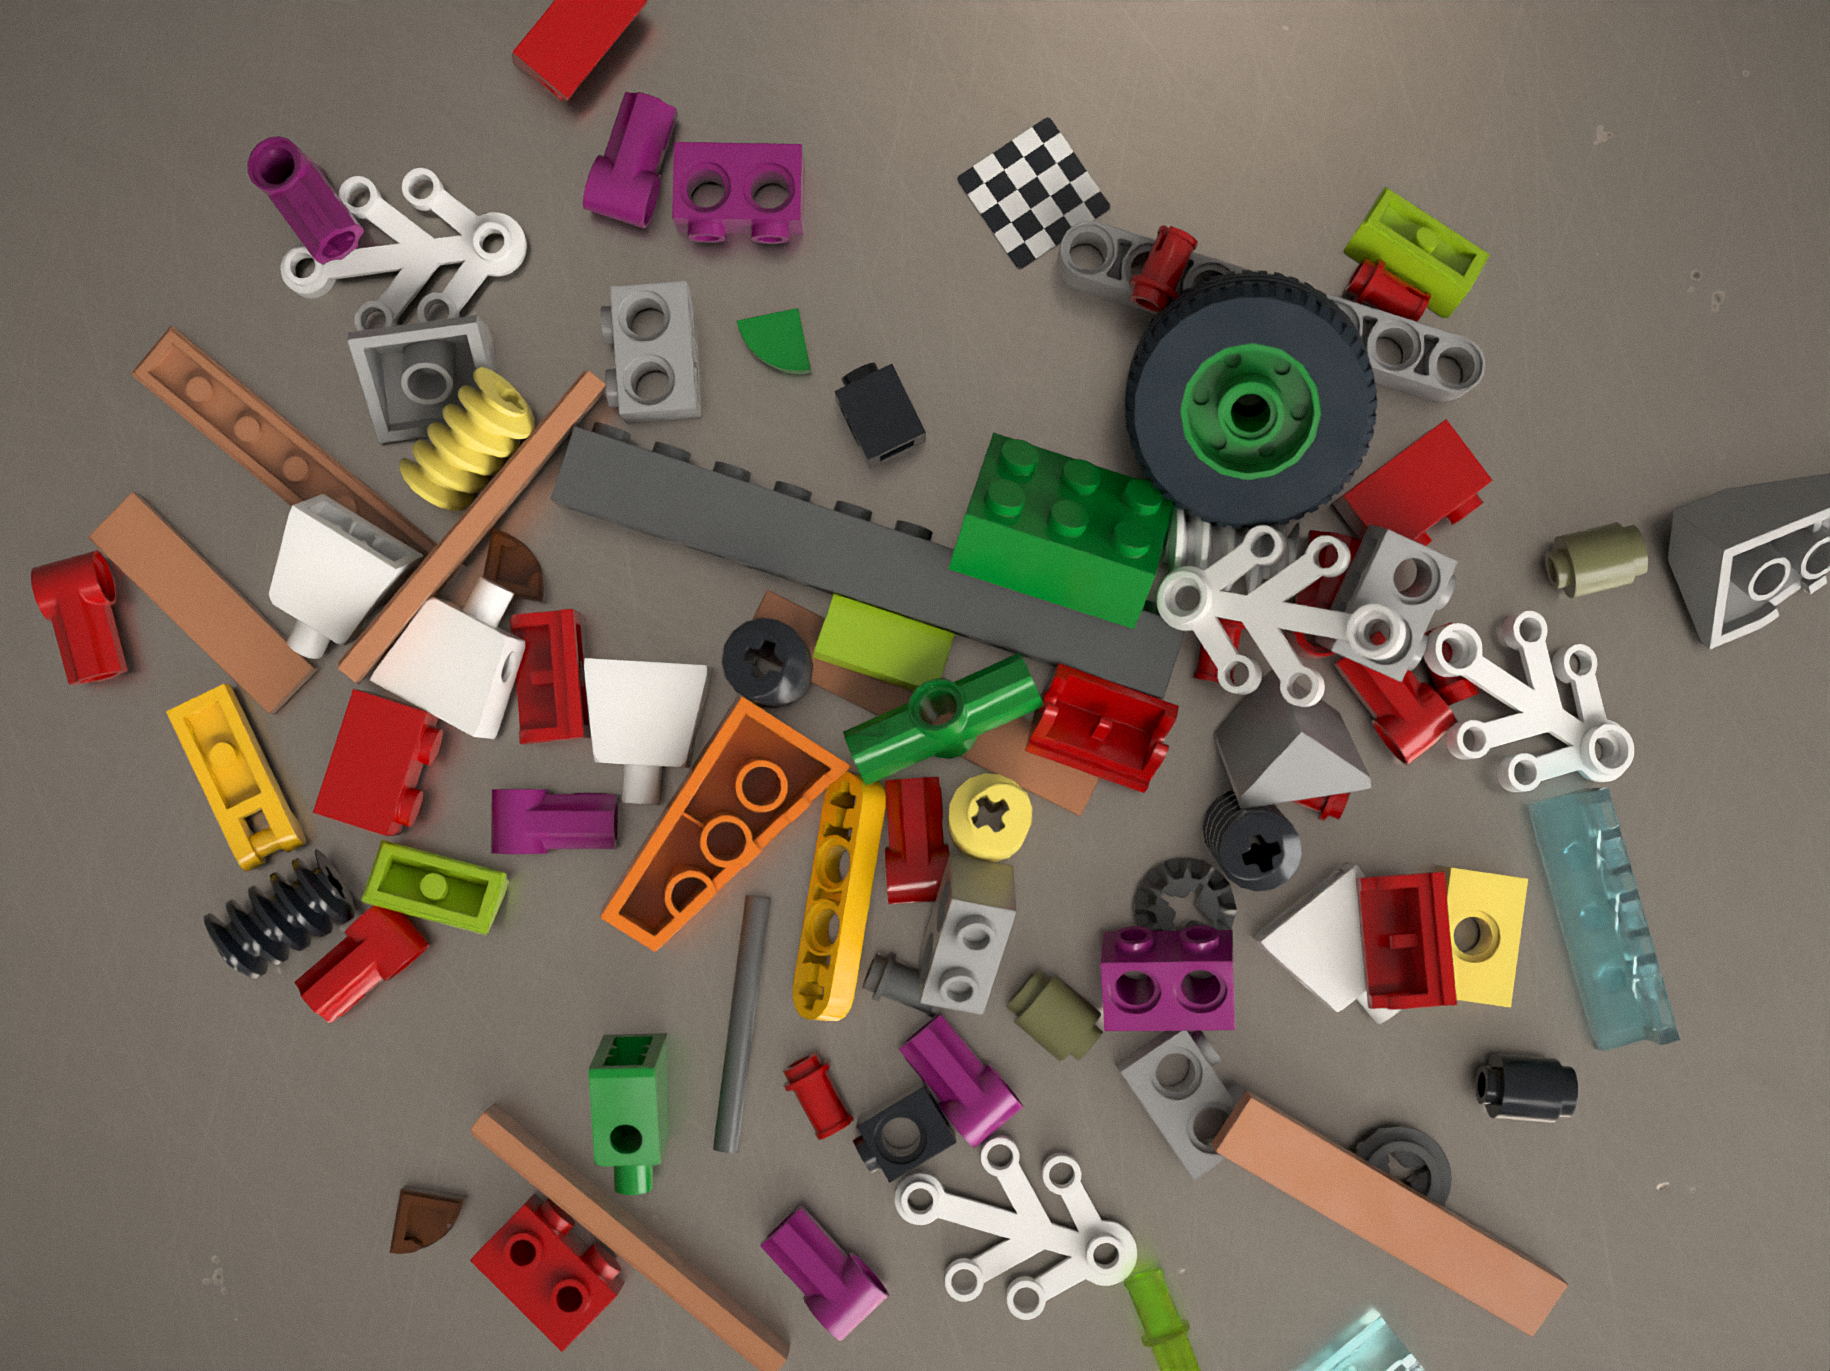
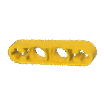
(844, 897)

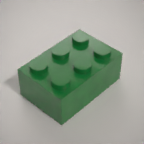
(1063, 531)

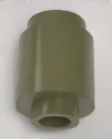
(1596, 559)
(1055, 1016)

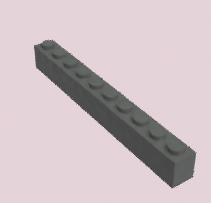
(846, 556)

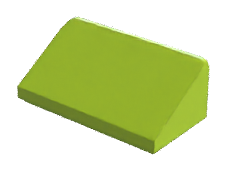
(1418, 251)
(435, 887)

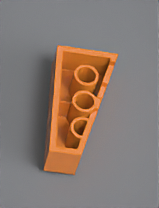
(725, 811)

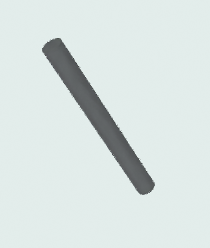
(741, 1024)

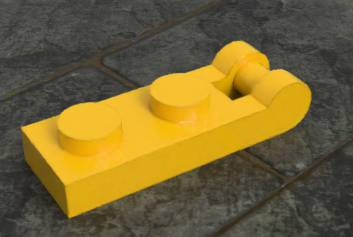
(235, 775)

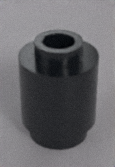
(1527, 1088)

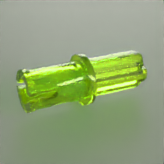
(1161, 1321)

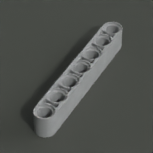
(1418, 341)

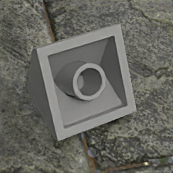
(418, 370)
(1287, 750)

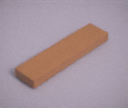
(202, 602)

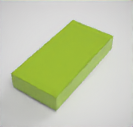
(882, 644)

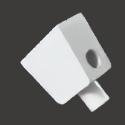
(335, 574)
(457, 660)
(645, 719)
(1322, 943)

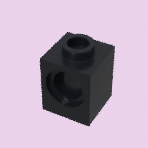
(879, 413)
(914, 1104)

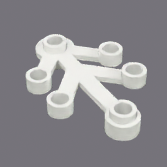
(415, 254)
(1267, 611)
(1536, 705)
(1026, 1229)

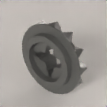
(1178, 879)
(1411, 1149)

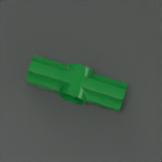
(907, 732)

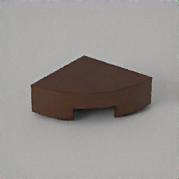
(515, 567)
(424, 1218)

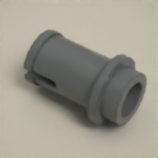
(896, 982)

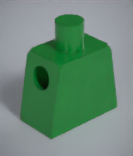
(630, 1107)

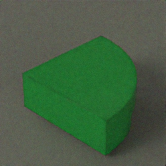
(777, 340)

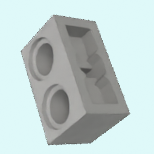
(668, 350)
(1371, 582)
(966, 934)
(1178, 1105)

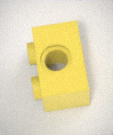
(1498, 906)

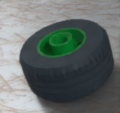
(1263, 458)

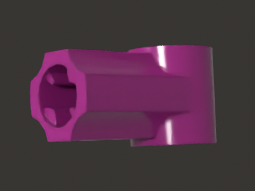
(627, 177)
(304, 199)
(540, 821)
(969, 1092)
(835, 1285)

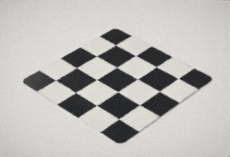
(1033, 192)

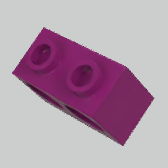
(741, 172)
(1169, 995)

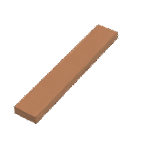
(264, 438)
(471, 527)
(996, 751)
(1388, 1213)
(630, 1239)

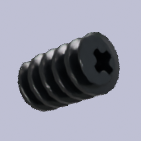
(758, 639)
(1256, 865)
(282, 919)

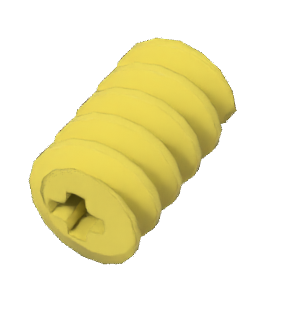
(472, 445)
(996, 794)

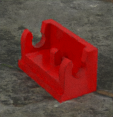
(572, 41)
(551, 677)
(1101, 728)
(1406, 941)

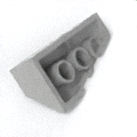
(1750, 552)

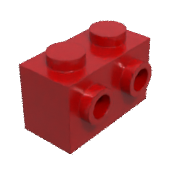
(1418, 488)
(378, 764)
(550, 1270)

